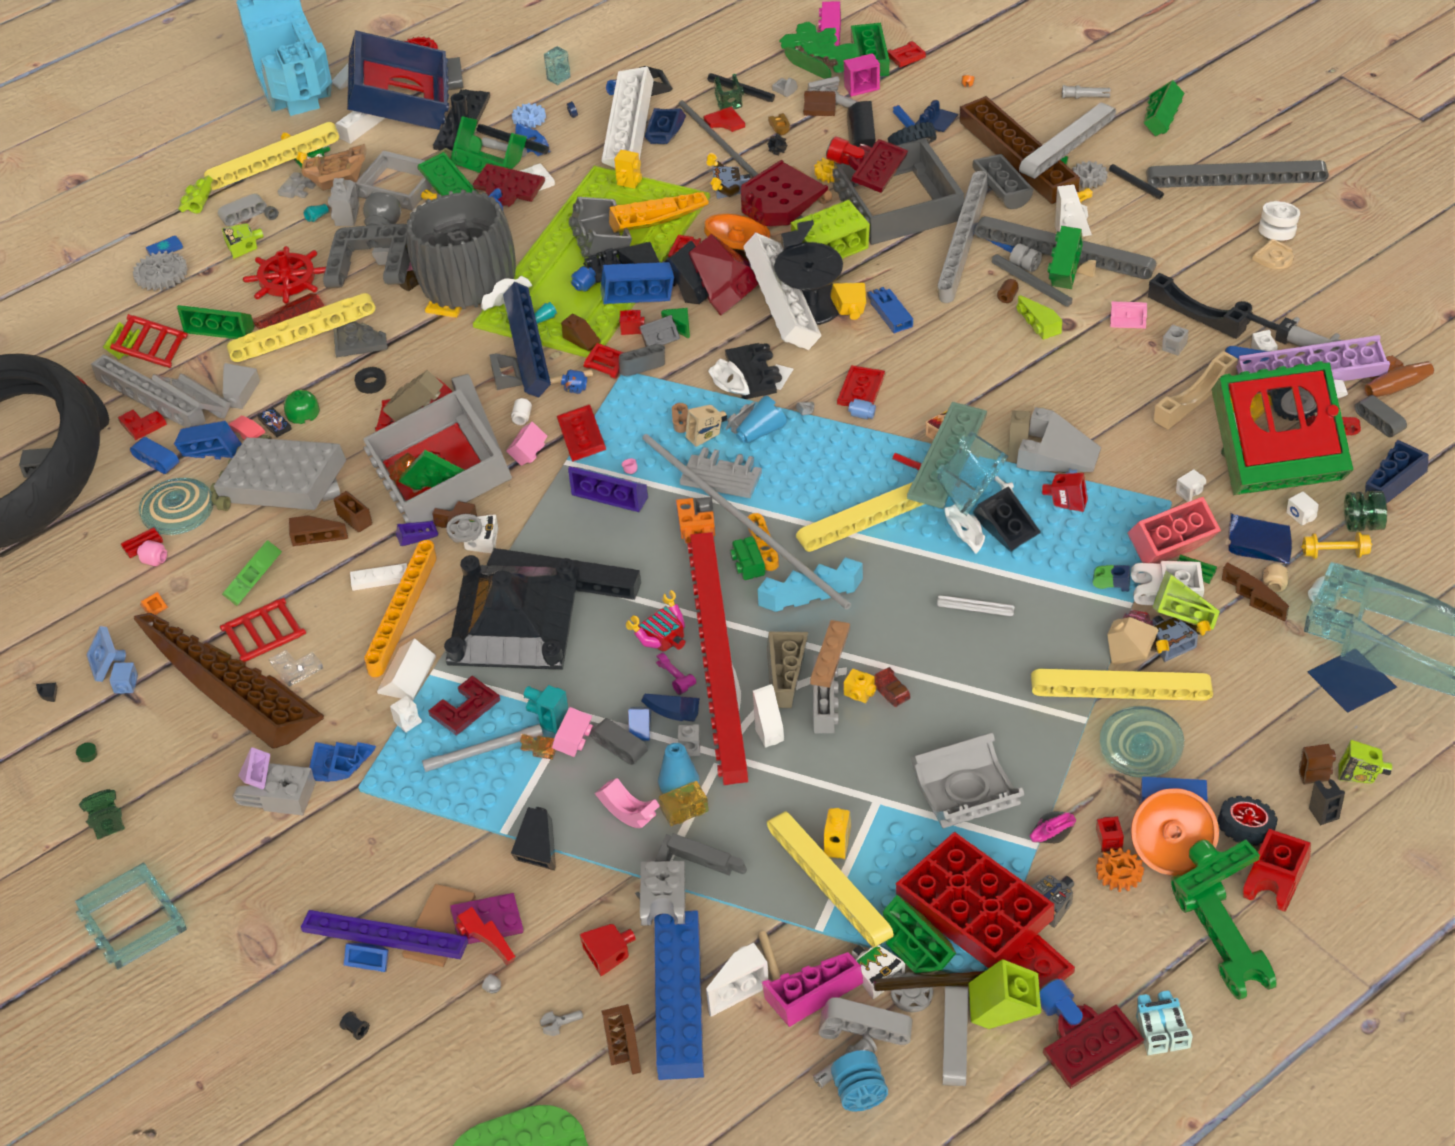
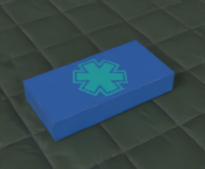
(169, 245)

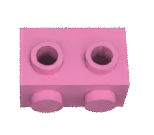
(527, 443)
(572, 732)

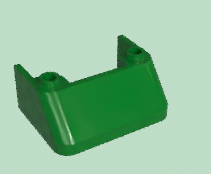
(468, 147)

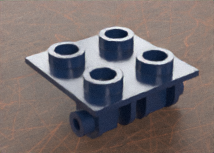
(938, 117)

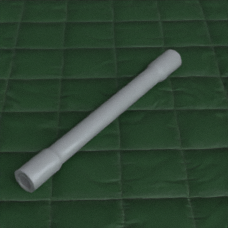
(441, 760)

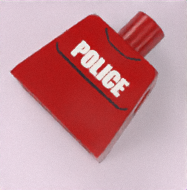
(1068, 491)

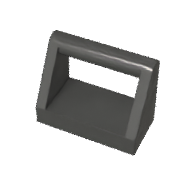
(501, 380)

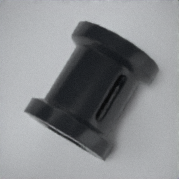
(354, 1025)

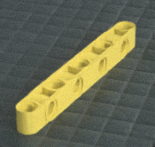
(290, 331)

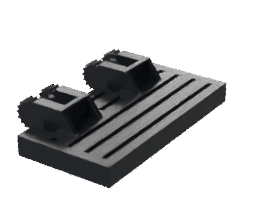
(752, 363)

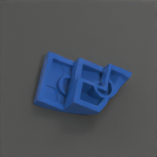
(338, 761)

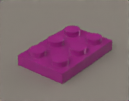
(499, 909)

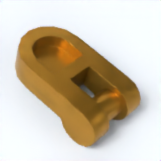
(779, 124)

